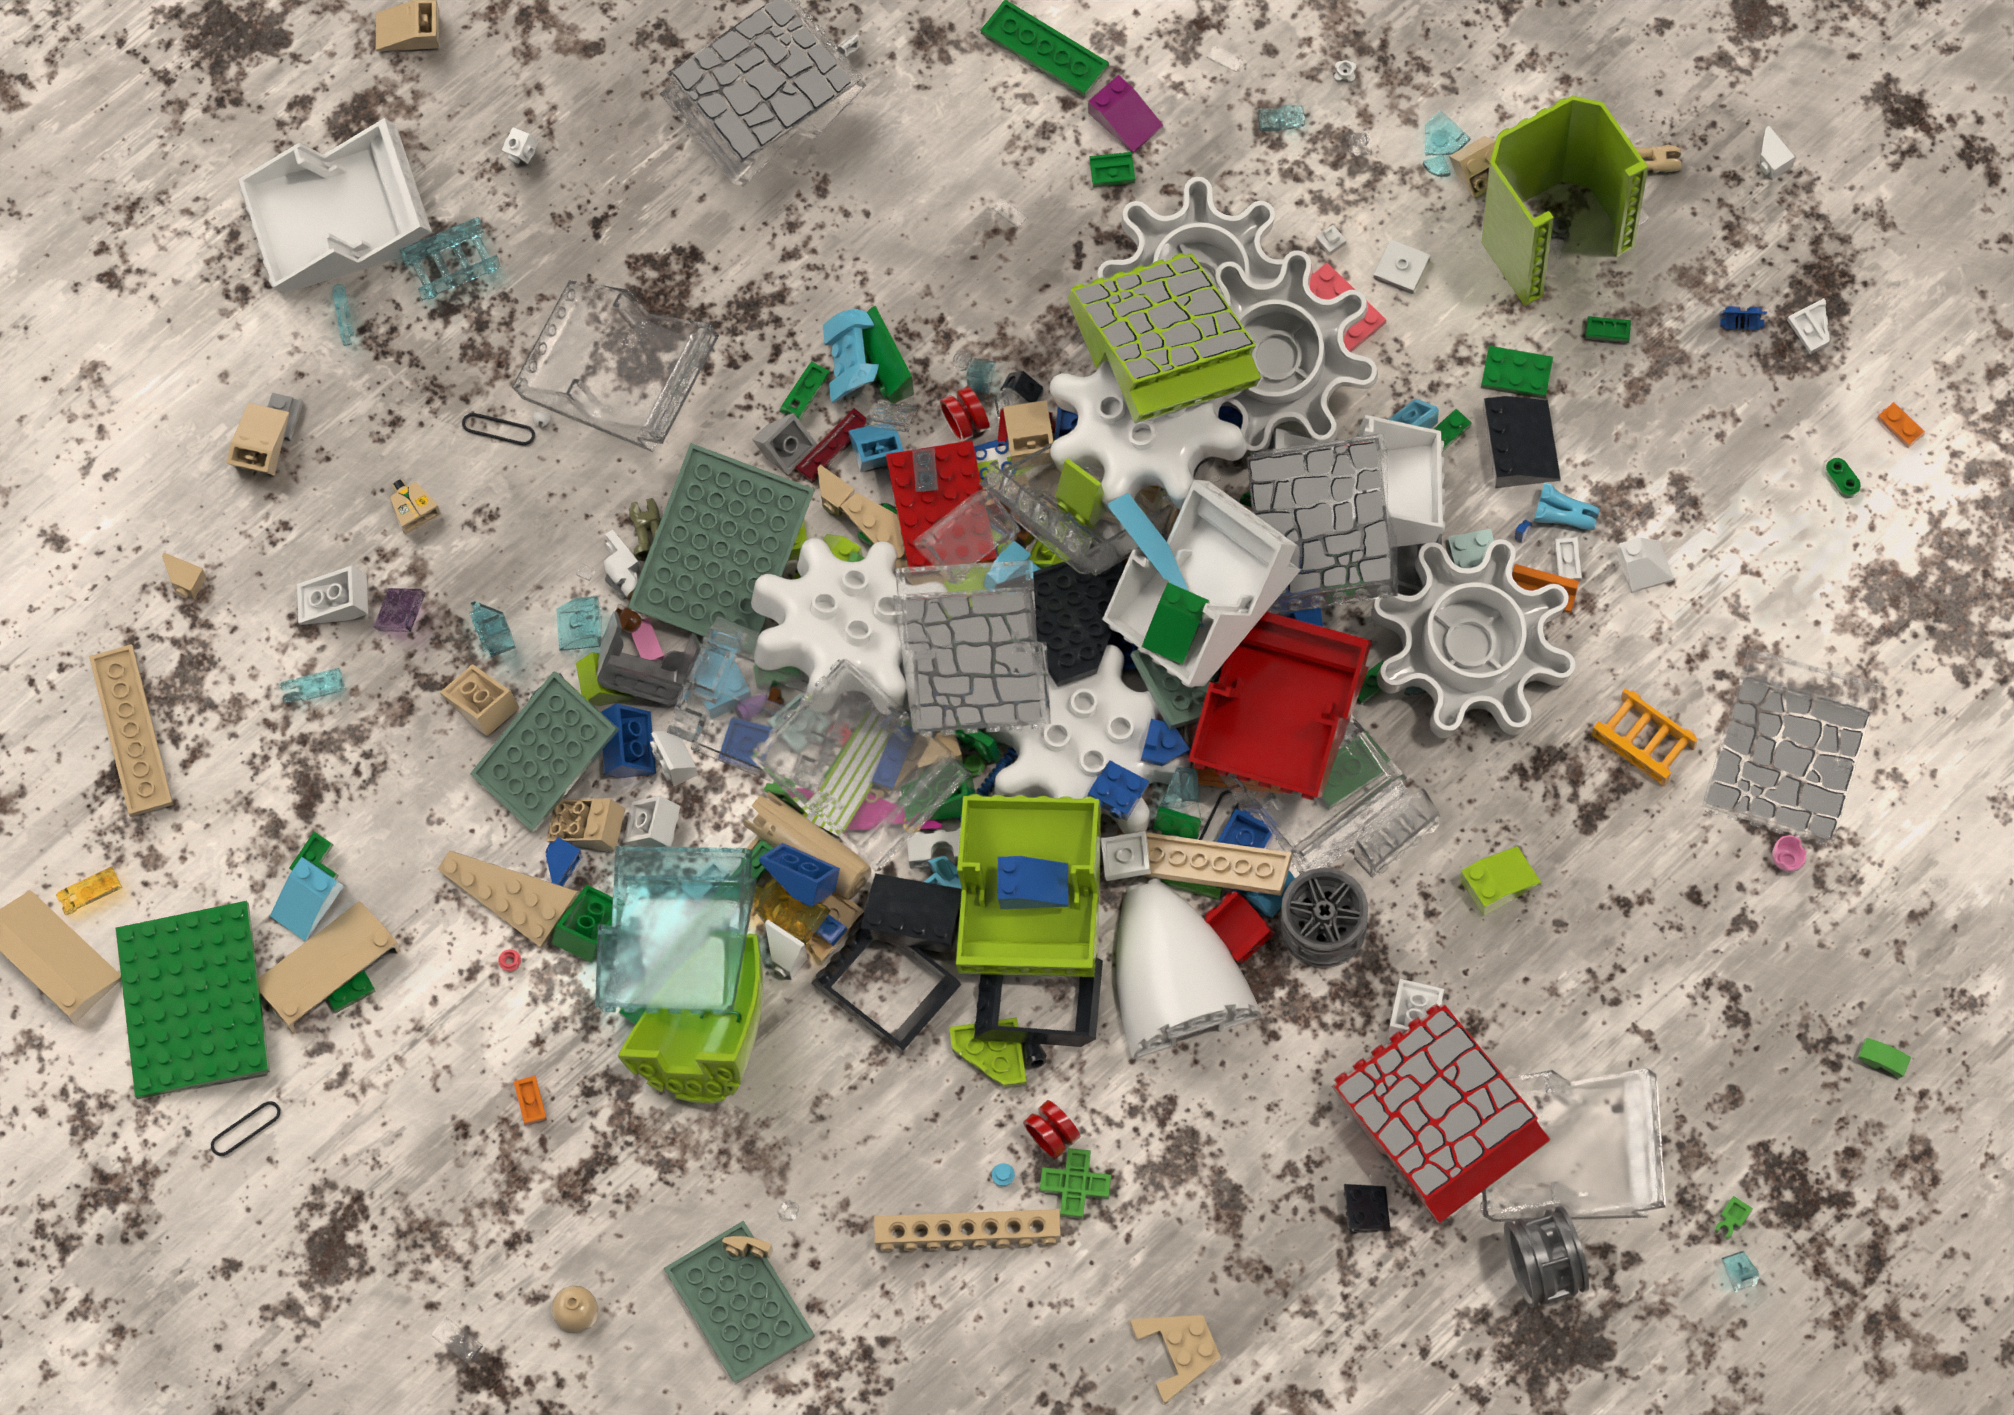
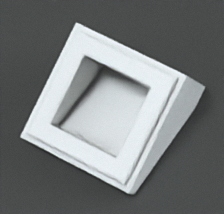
(849, 45)

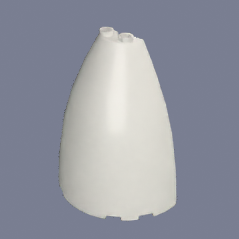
(1174, 972)

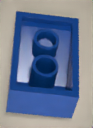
(801, 874)
(1032, 883)

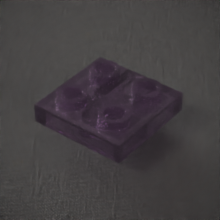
(399, 609)

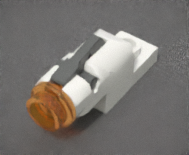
(620, 567)

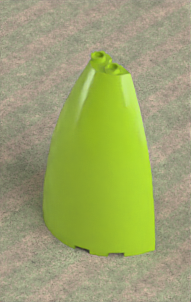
(696, 1055)

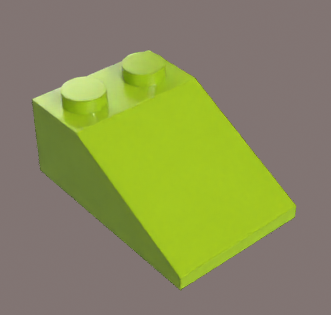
(1080, 495)
(1498, 879)

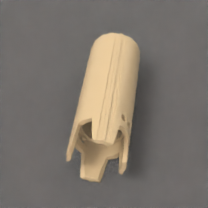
(782, 824)

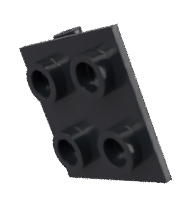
(1366, 1208)

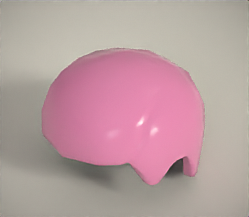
(1789, 854)

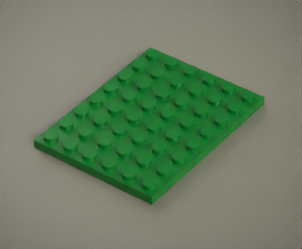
(192, 1000)

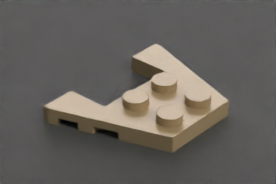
(1188, 1346)

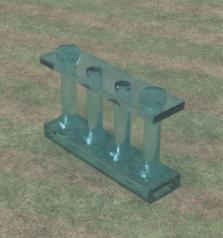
(449, 239)

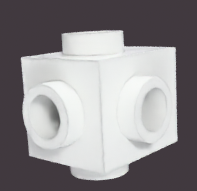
(520, 146)

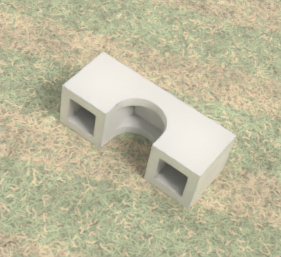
(923, 846)

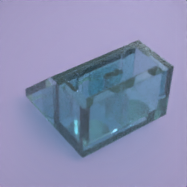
(491, 629)

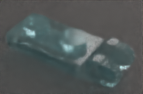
(343, 312)
(313, 685)

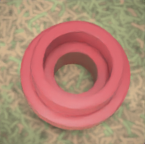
(507, 954)

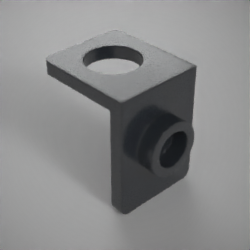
(1024, 386)

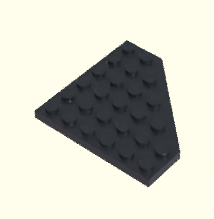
(1071, 616)

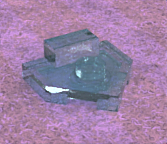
(1443, 136)

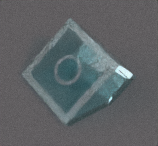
(580, 624)

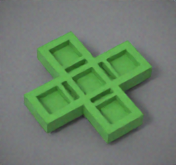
(1075, 1183)

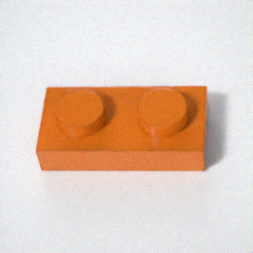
(1901, 425)
(530, 1100)

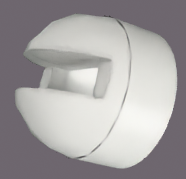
(541, 416)

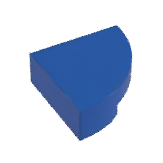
(1522, 530)

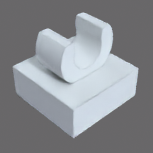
(1331, 240)

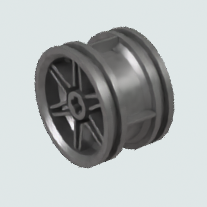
(1336, 947)

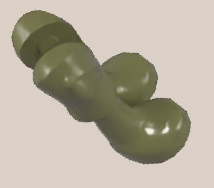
(643, 522)

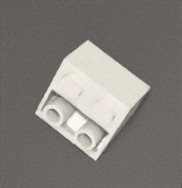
(673, 757)

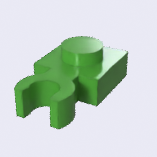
(1734, 1215)

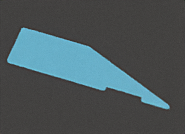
(1148, 539)

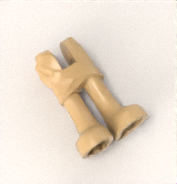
(1662, 158)

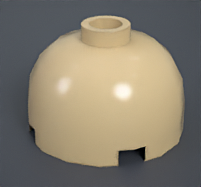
(574, 1309)

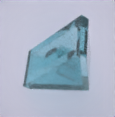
(980, 375)
(1182, 789)
(1740, 1271)

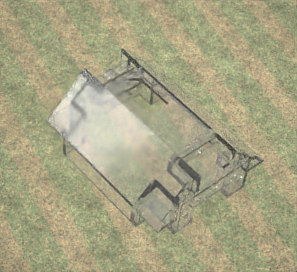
(725, 699)

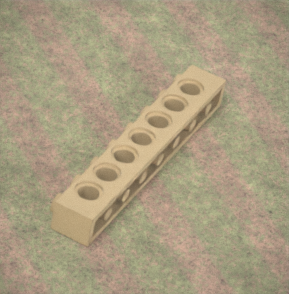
(956, 1222)

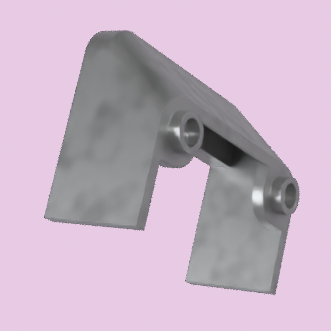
(641, 676)

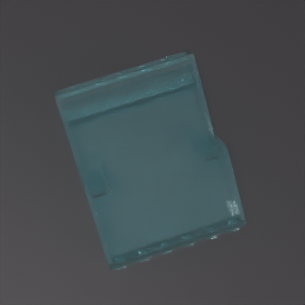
(675, 929)

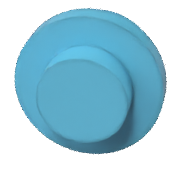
(1003, 1174)

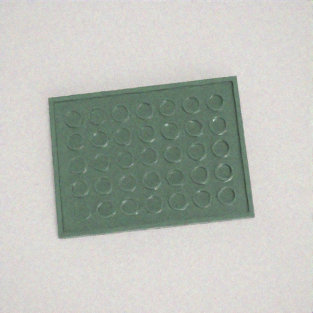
(716, 540)

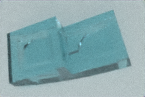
(1281, 119)

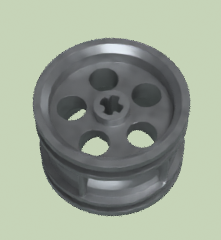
(1546, 1257)

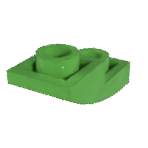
(1882, 1055)

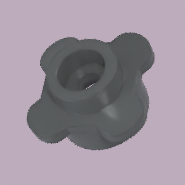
(1564, 224)

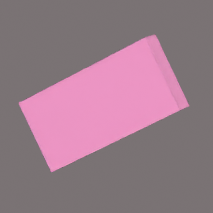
(647, 642)

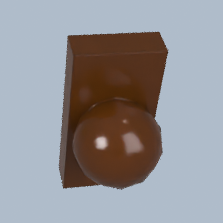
(629, 619)

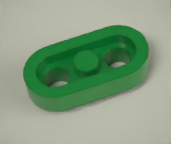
(1841, 477)

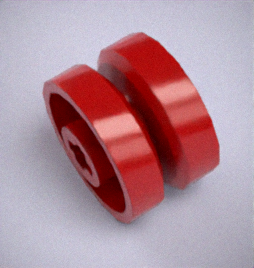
(964, 413)
(1051, 1129)

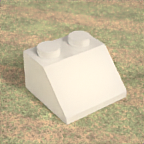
(651, 823)

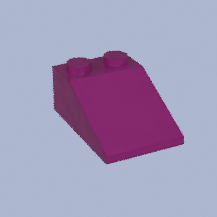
(1124, 114)

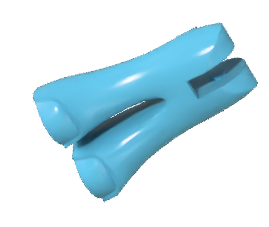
(1561, 509)

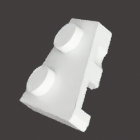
(1811, 326)

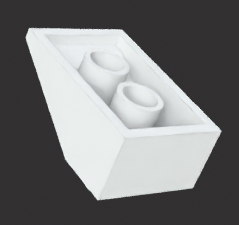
(333, 597)
(1412, 1002)

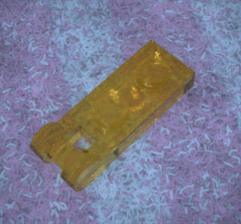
(89, 890)

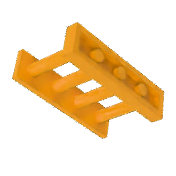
(1642, 758)

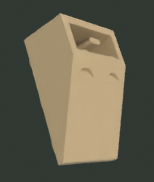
(408, 26)
(1027, 428)
(258, 439)
(587, 823)

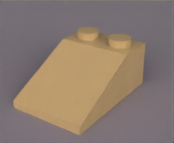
(480, 699)

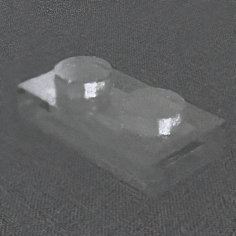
(457, 1340)

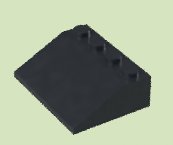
(1520, 441)
(911, 913)

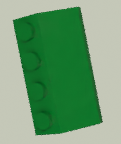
(892, 371)

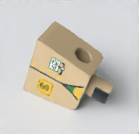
(412, 505)

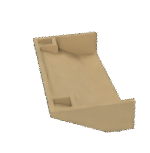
(54, 956)
(325, 963)

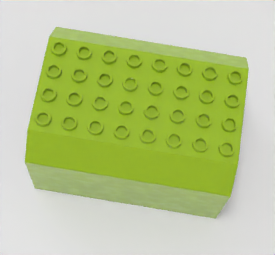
(1566, 143)

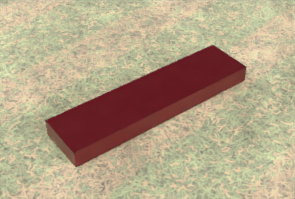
(831, 446)

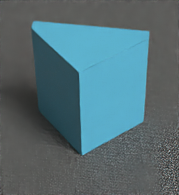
(1418, 414)

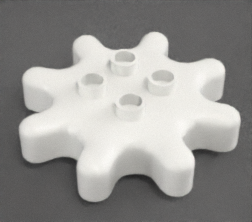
(1200, 231)
(1296, 350)
(1143, 453)
(833, 615)
(1473, 638)
(1089, 726)

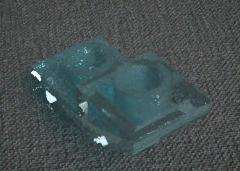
(924, 469)

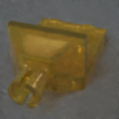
(790, 914)

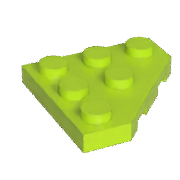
(996, 1059)

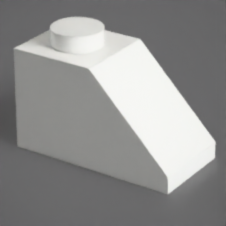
(1775, 155)

